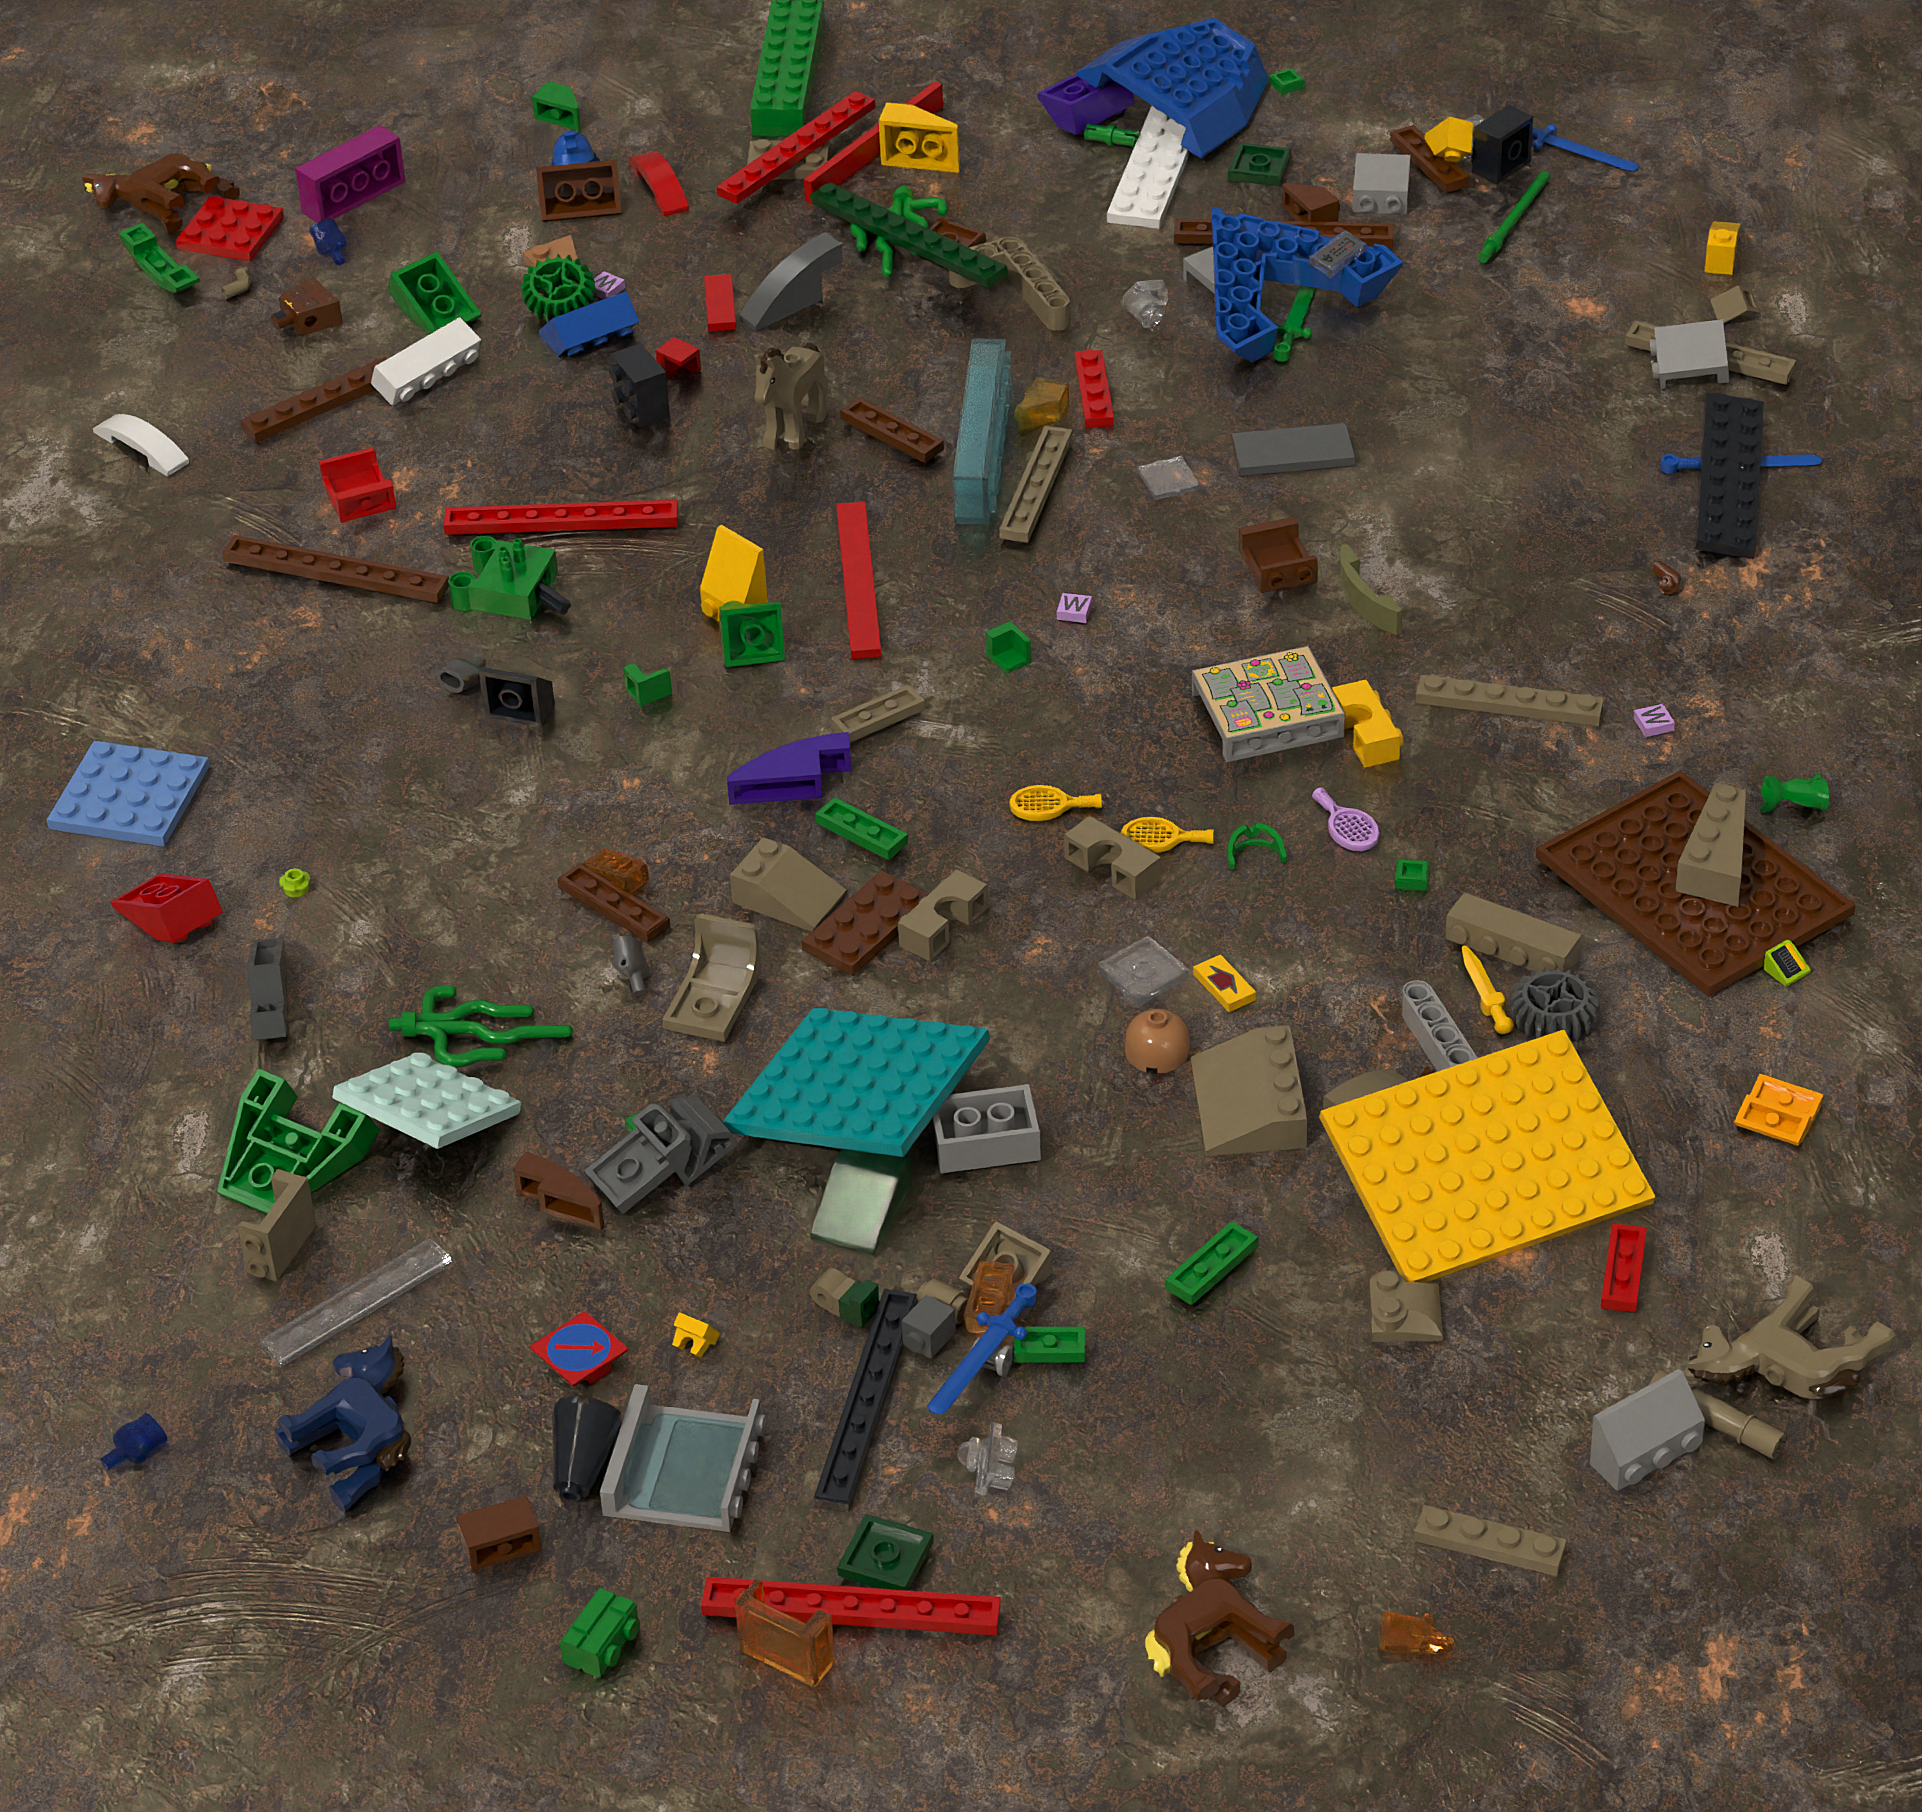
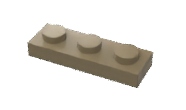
(878, 713)

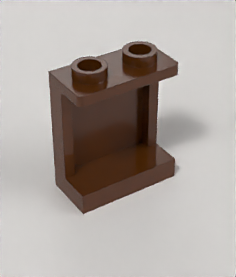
(1276, 555)

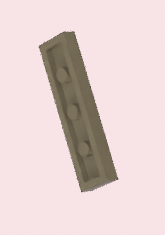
(1490, 1540)

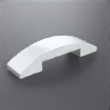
(145, 438)

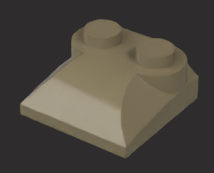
(1001, 1244)
(1403, 1309)

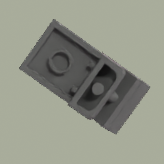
(661, 1144)

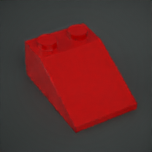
(170, 906)

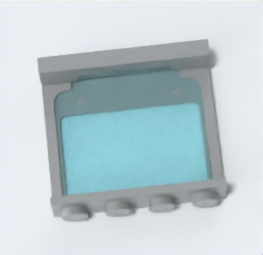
(681, 1464)

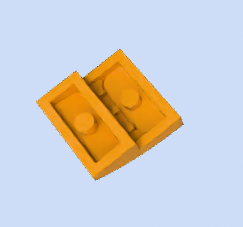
(1779, 1110)

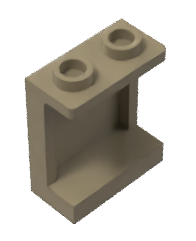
(284, 1229)

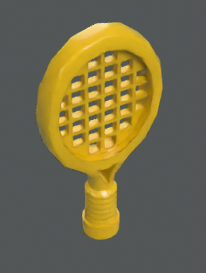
(1052, 811)
(1177, 836)

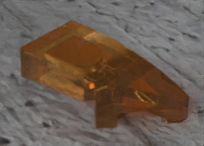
(1411, 1635)

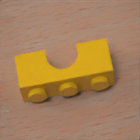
(1375, 736)

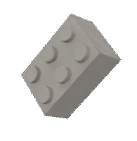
(986, 1129)

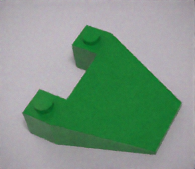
(268, 1141)

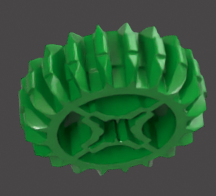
(553, 281)

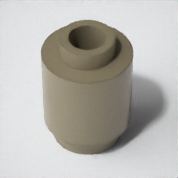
(946, 1294)

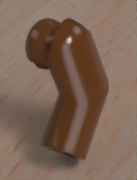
(1669, 578)

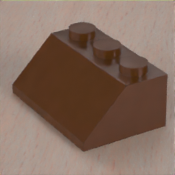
(578, 190)

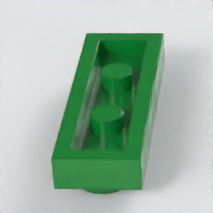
(861, 828)
(1211, 1263)

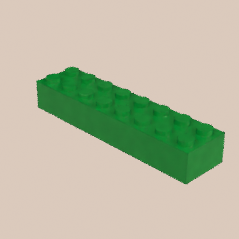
(787, 67)

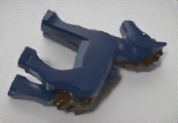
(362, 1415)

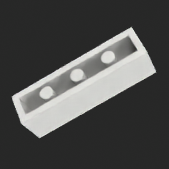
(426, 361)

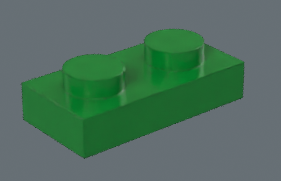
(1051, 1345)

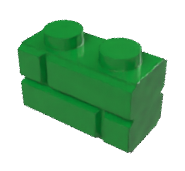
(600, 1633)

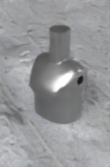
(460, 674)
(631, 962)

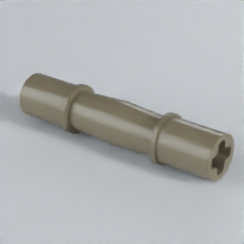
(1731, 1421)

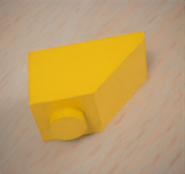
(1451, 139)

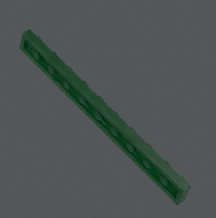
(909, 235)

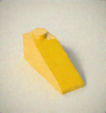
(1722, 247)

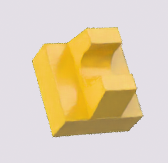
(695, 1330)

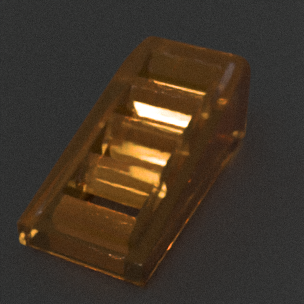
(635, 870)
(978, 1296)

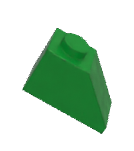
(557, 106)

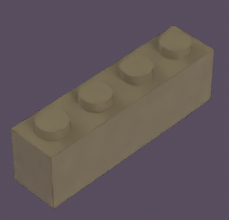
(1512, 935)

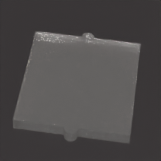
(1168, 478)

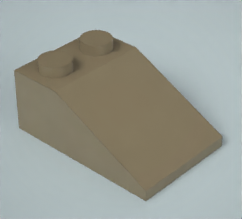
(784, 886)

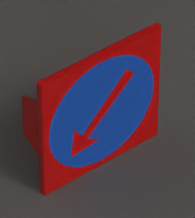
(580, 1350)

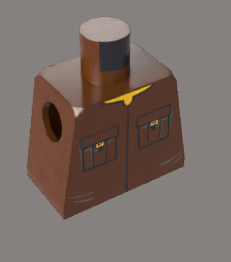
(307, 308)

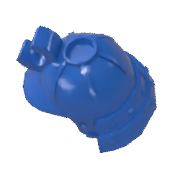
(572, 149)

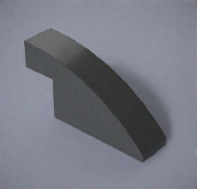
(792, 283)
(268, 988)

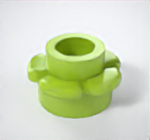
(295, 882)

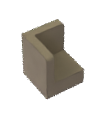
(1735, 303)

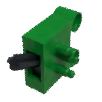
(510, 581)

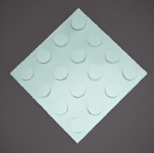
(427, 1100)

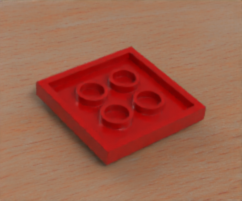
(230, 228)

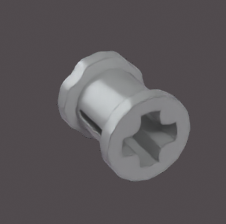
(1000, 1359)

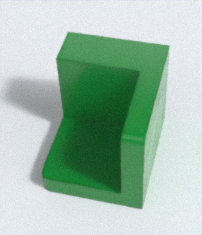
(1008, 647)
(649, 687)

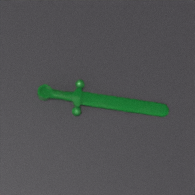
(1292, 326)

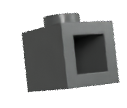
(928, 1326)

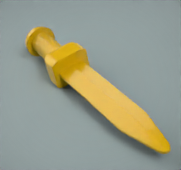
(1491, 1002)

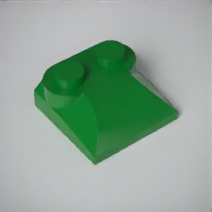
(751, 633)

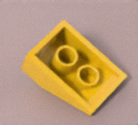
(917, 139)
(732, 573)

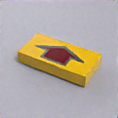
(1224, 983)

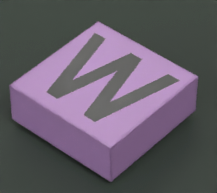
(608, 285)
(1074, 608)
(1654, 720)

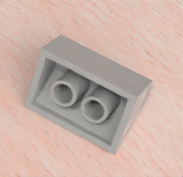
(1646, 1431)

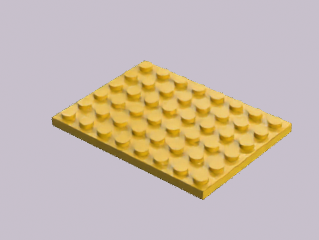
(1486, 1158)

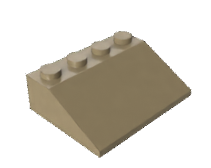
(1250, 1094)

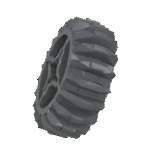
(1554, 1003)

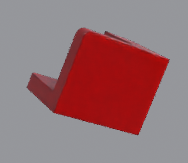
(678, 354)

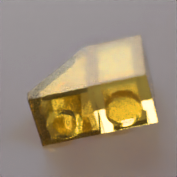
(1042, 405)

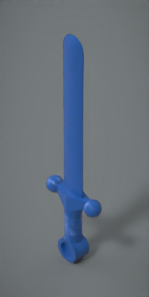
(1545, 136)
(1671, 464)
(998, 1329)

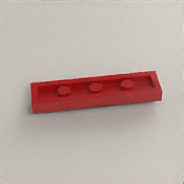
(1093, 388)

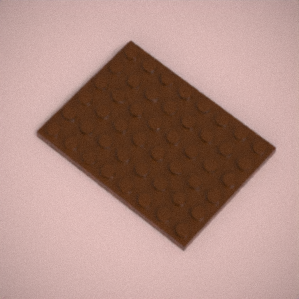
(1629, 870)

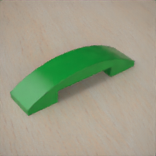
(154, 261)

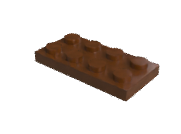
(863, 923)

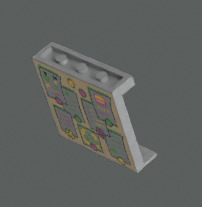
(1269, 703)

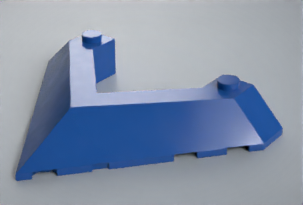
(1259, 250)

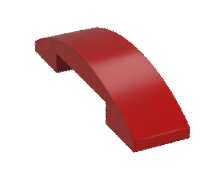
(662, 181)

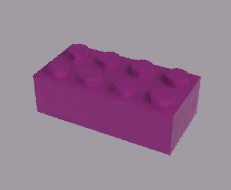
(350, 174)

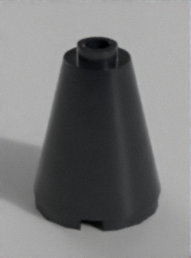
(581, 1444)

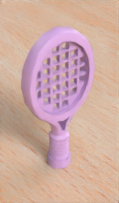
(1321, 796)

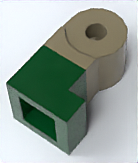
(846, 1296)

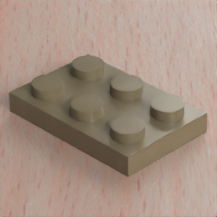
(800, 169)

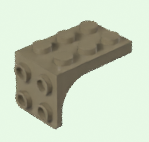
(718, 979)

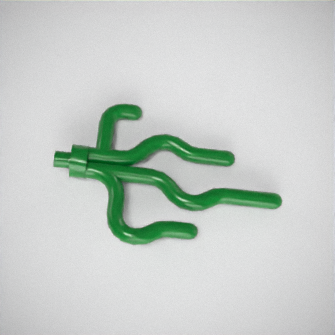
(902, 205)
(439, 1024)

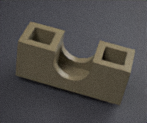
(1132, 865)
(927, 925)

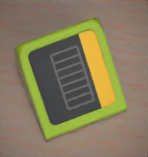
(1785, 963)

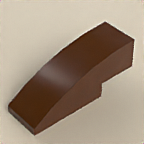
(557, 1191)

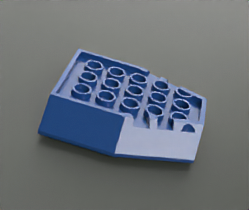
(1207, 98)

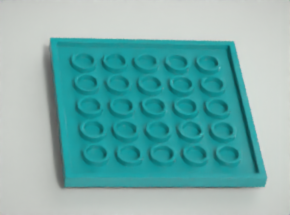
(857, 1081)

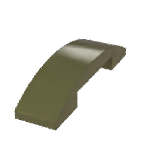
(1379, 610)

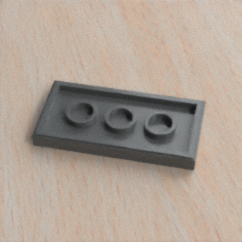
(1293, 449)

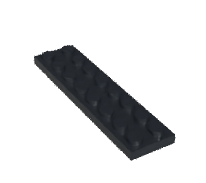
(1729, 475)

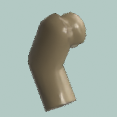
(240, 285)

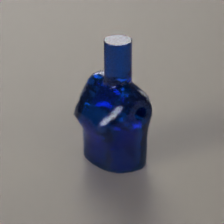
(328, 239)
(135, 1441)

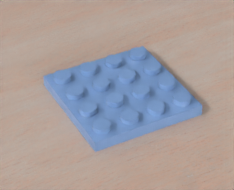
(128, 793)

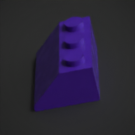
(1076, 103)

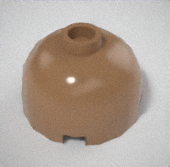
(1157, 1041)

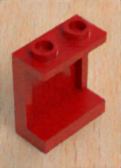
(356, 485)

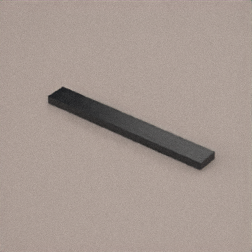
(864, 1403)

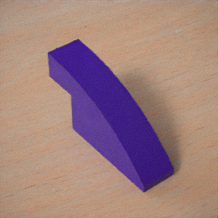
(790, 770)

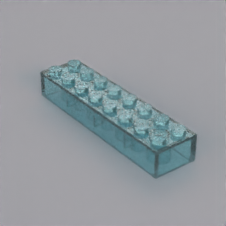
(982, 432)

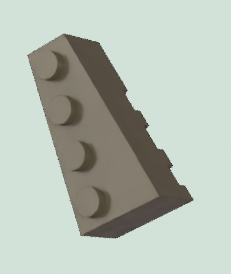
(1714, 851)

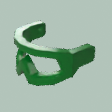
(1277, 845)

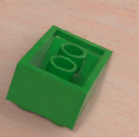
(431, 294)

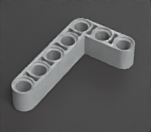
(1434, 1026)

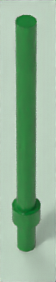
(1495, 241)

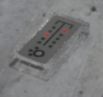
(1337, 253)

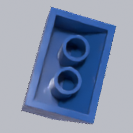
(590, 325)

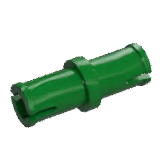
(1111, 135)

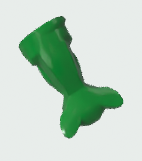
(1805, 792)

